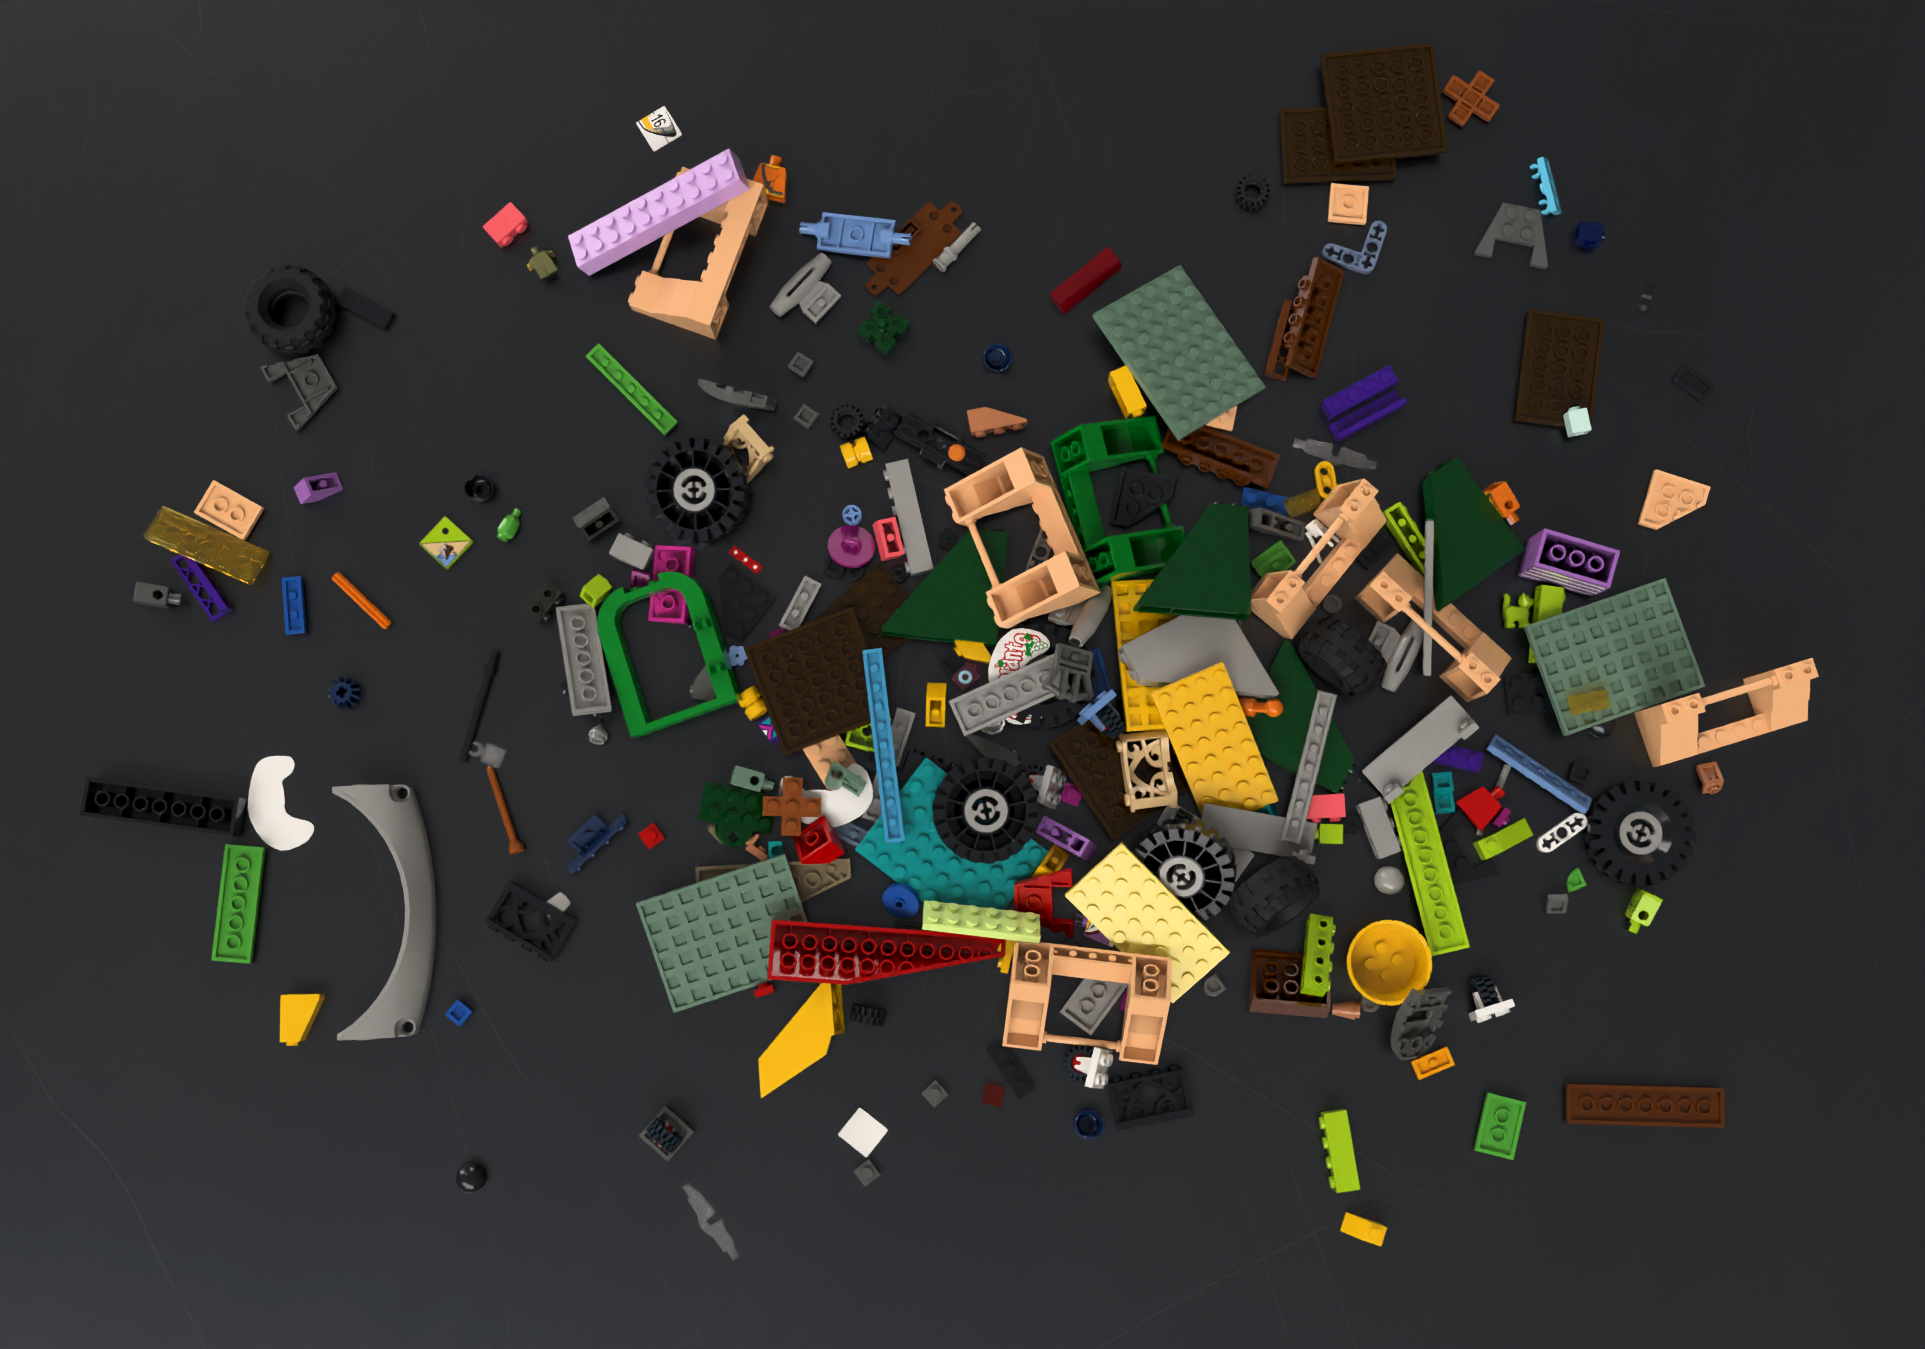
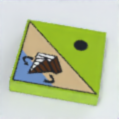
(446, 542)

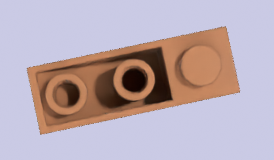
(989, 420)

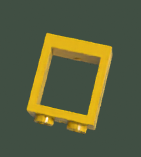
(1127, 393)

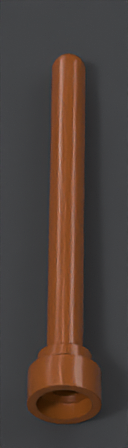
(515, 844)

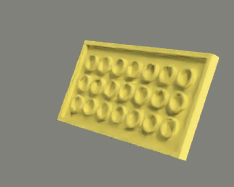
(1146, 918)

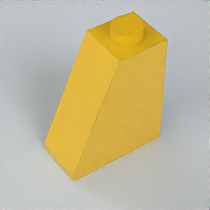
(297, 1016)

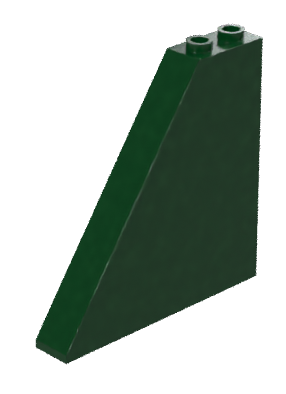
(1468, 532)
(1207, 570)
(954, 597)
(1284, 736)

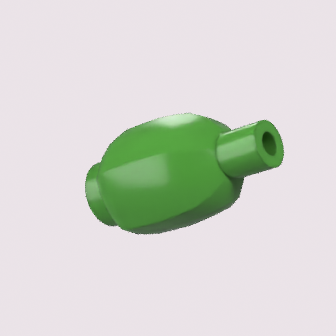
(509, 526)

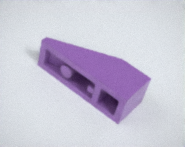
(1066, 839)

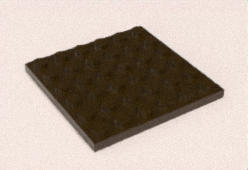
(1383, 103)
(813, 680)
(1097, 773)

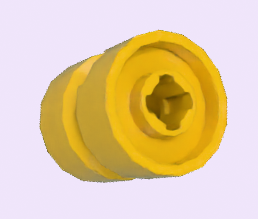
(856, 452)
(753, 703)

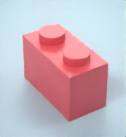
(506, 225)
(888, 539)
(1327, 806)

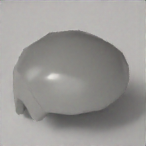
(1389, 880)

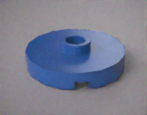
(901, 900)

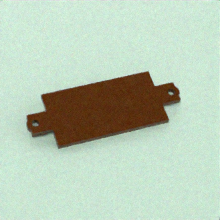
(931, 233)

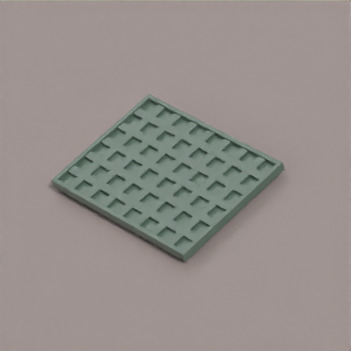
(1178, 352)
(1618, 644)
(717, 930)

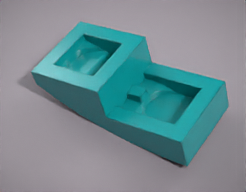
(1443, 792)

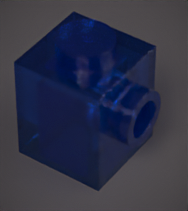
(1589, 234)

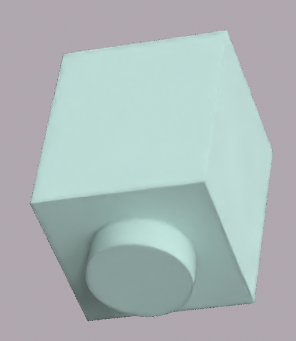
(1577, 421)

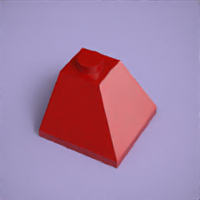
(818, 843)

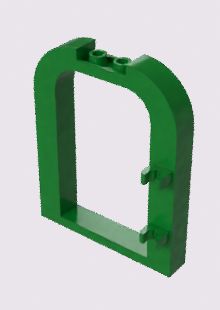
(622, 667)

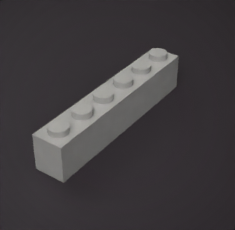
(909, 517)

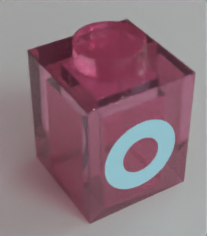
(966, 676)

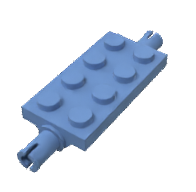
(856, 235)

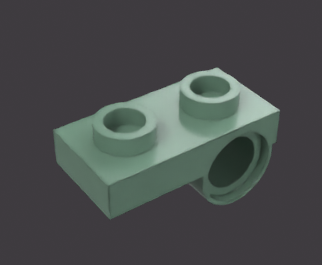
(846, 779)

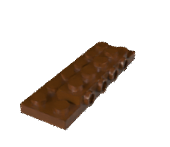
(1312, 317)
(1224, 456)

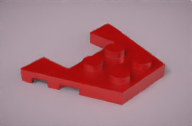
(1036, 896)

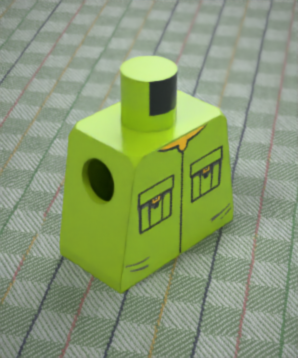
(1645, 902)

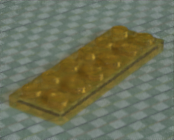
(206, 545)

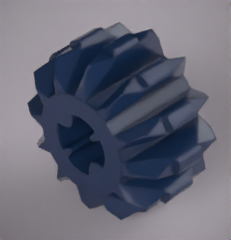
(348, 697)

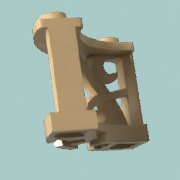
(756, 446)
(1167, 791)

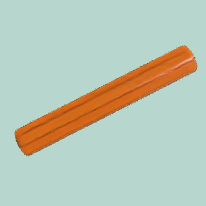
(361, 600)

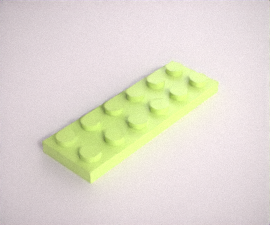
(981, 921)

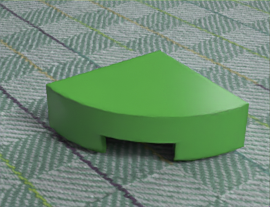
(1575, 881)

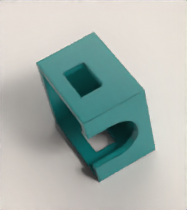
(775, 848)

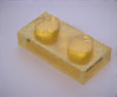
(1302, 503)

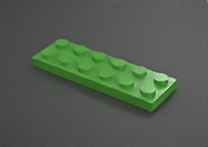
(238, 904)

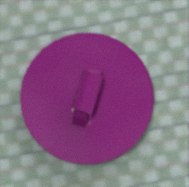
(851, 546)

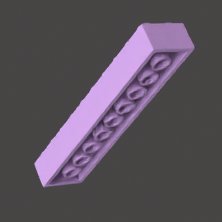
(658, 212)

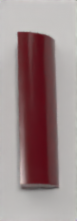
(1086, 280)

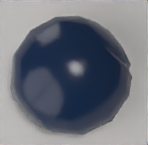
(997, 357)
(1089, 1124)

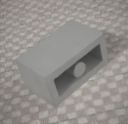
(632, 552)

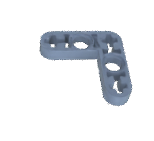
(1358, 257)

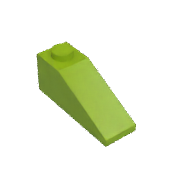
(1502, 839)

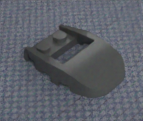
(740, 398)
(1415, 1036)

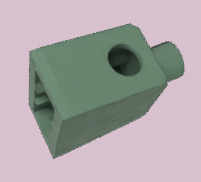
(741, 778)

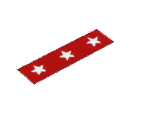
(745, 559)

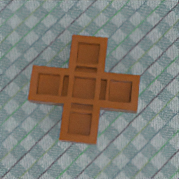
(1470, 98)
(791, 806)

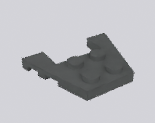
(1516, 226)
(310, 381)

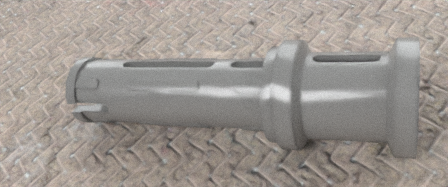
(951, 253)

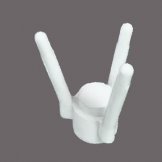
(1317, 529)

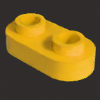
(1327, 480)

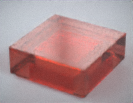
(993, 1095)

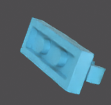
(1547, 186)

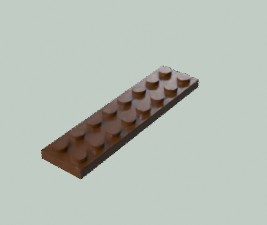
(1644, 1105)

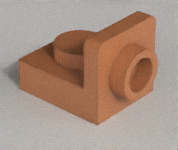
(1710, 777)
(759, 852)

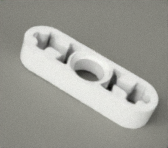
(1553, 845)

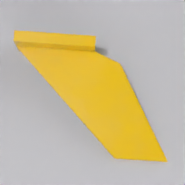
(803, 1038)

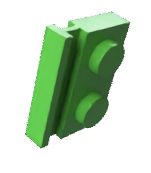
(1273, 559)

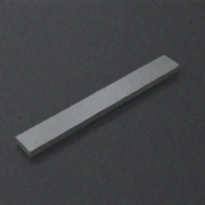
(1428, 594)
(1308, 767)

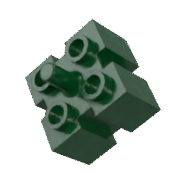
(883, 328)

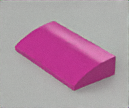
(671, 605)

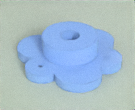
(733, 651)

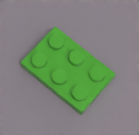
(1499, 1126)

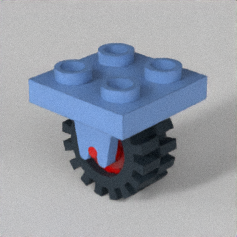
(1103, 715)

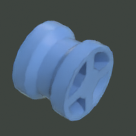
(851, 511)

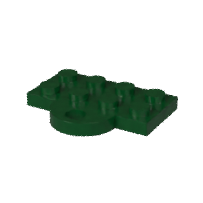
(734, 811)

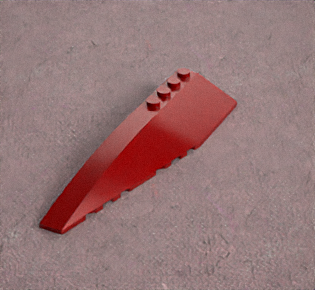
(866, 953)

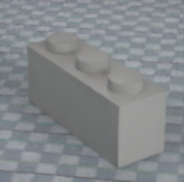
(1379, 827)

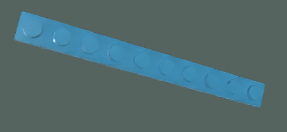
(883, 745)

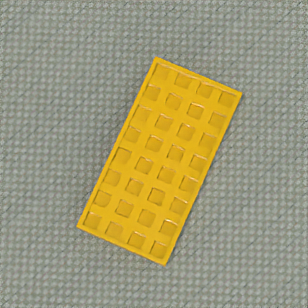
(1138, 704)
(1214, 741)

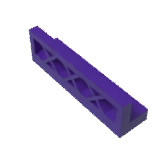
(1366, 415)
(206, 582)

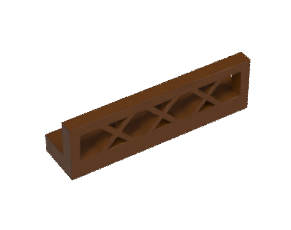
(1276, 343)

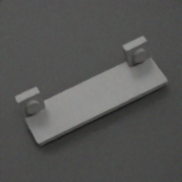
(1419, 748)
(1257, 831)

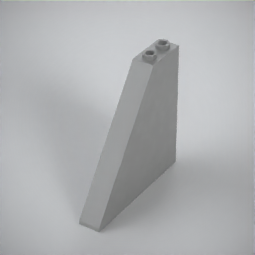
(1193, 645)

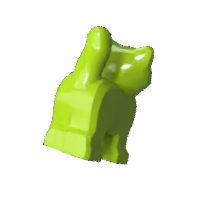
(1515, 613)

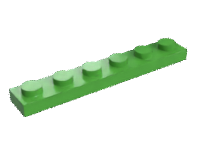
(631, 389)

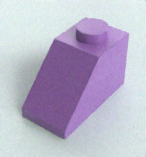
(317, 487)

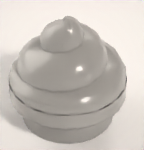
(598, 734)

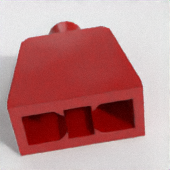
(1481, 806)

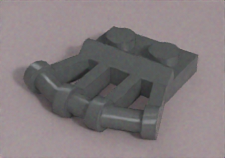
(1073, 661)

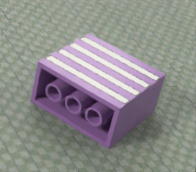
(1568, 563)

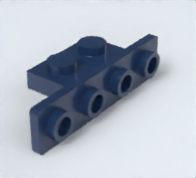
(591, 837)

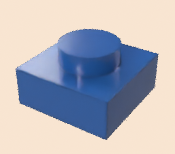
(459, 1012)

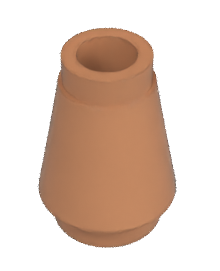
(1346, 1009)

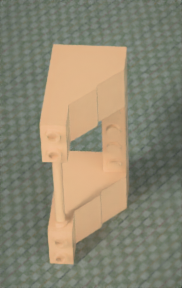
(695, 303)
(1351, 515)
(1050, 586)
(1476, 667)
(1776, 697)
(1145, 1002)

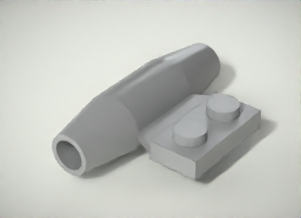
(808, 291)
(1083, 616)
(1397, 651)

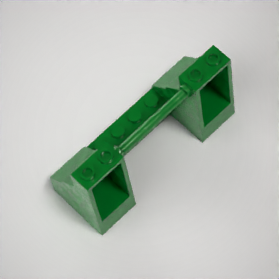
(1100, 447)

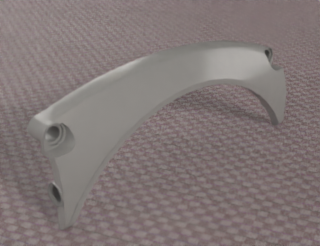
(410, 981)

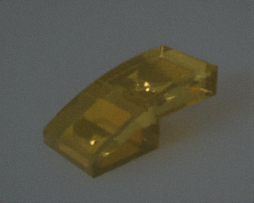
(1588, 702)

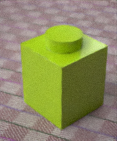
(596, 591)
(1329, 834)

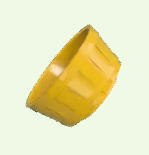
(1389, 961)

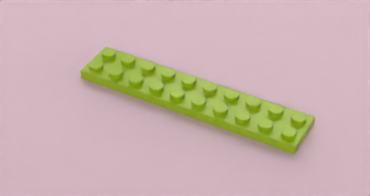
(1428, 868)

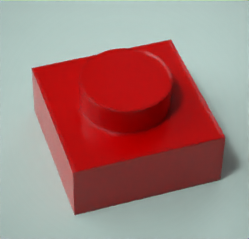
(651, 836)
(764, 989)

